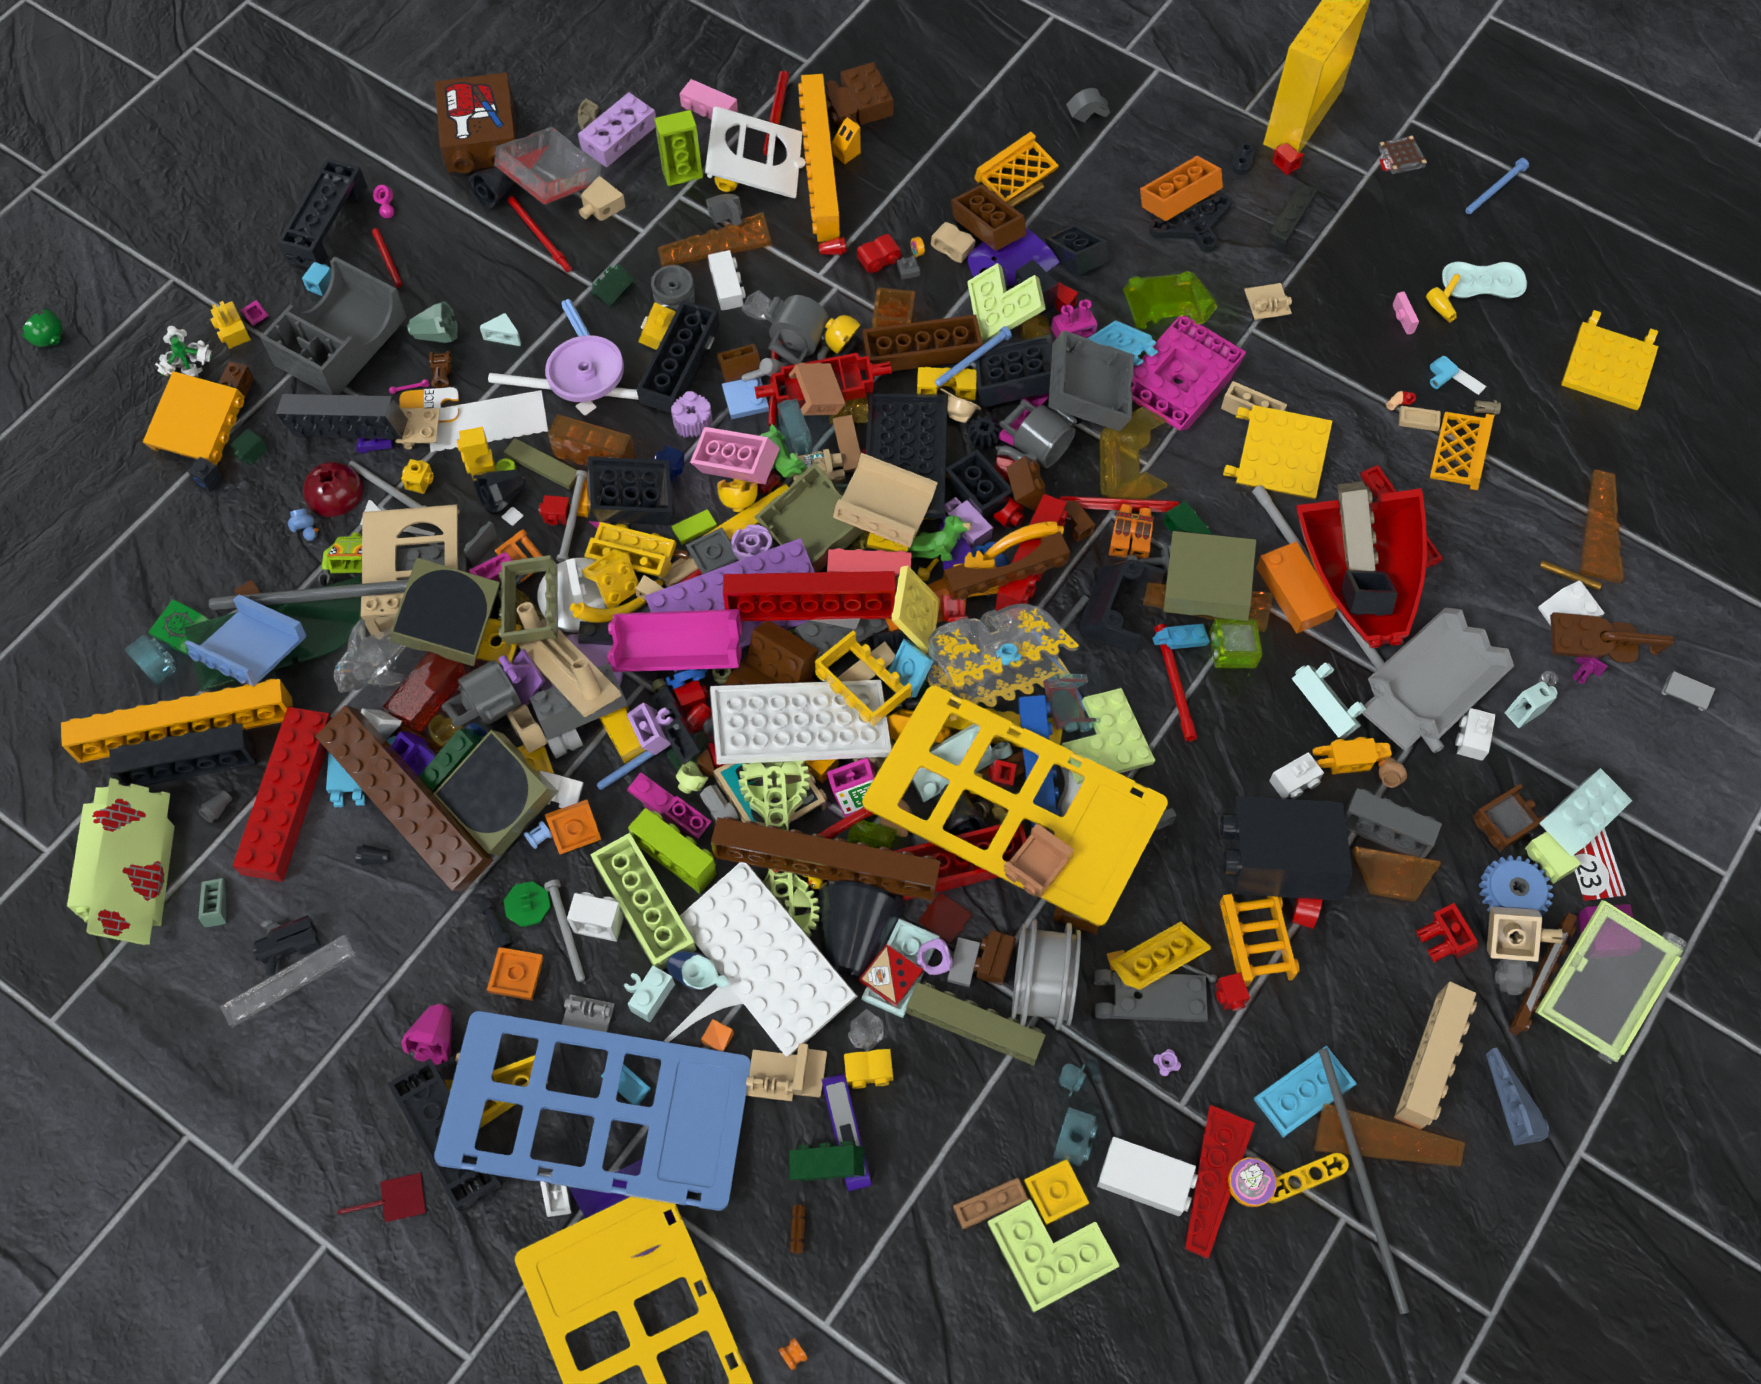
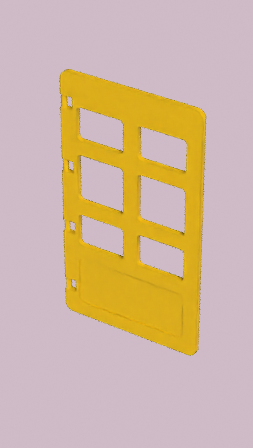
(1102, 824)
(591, 1273)

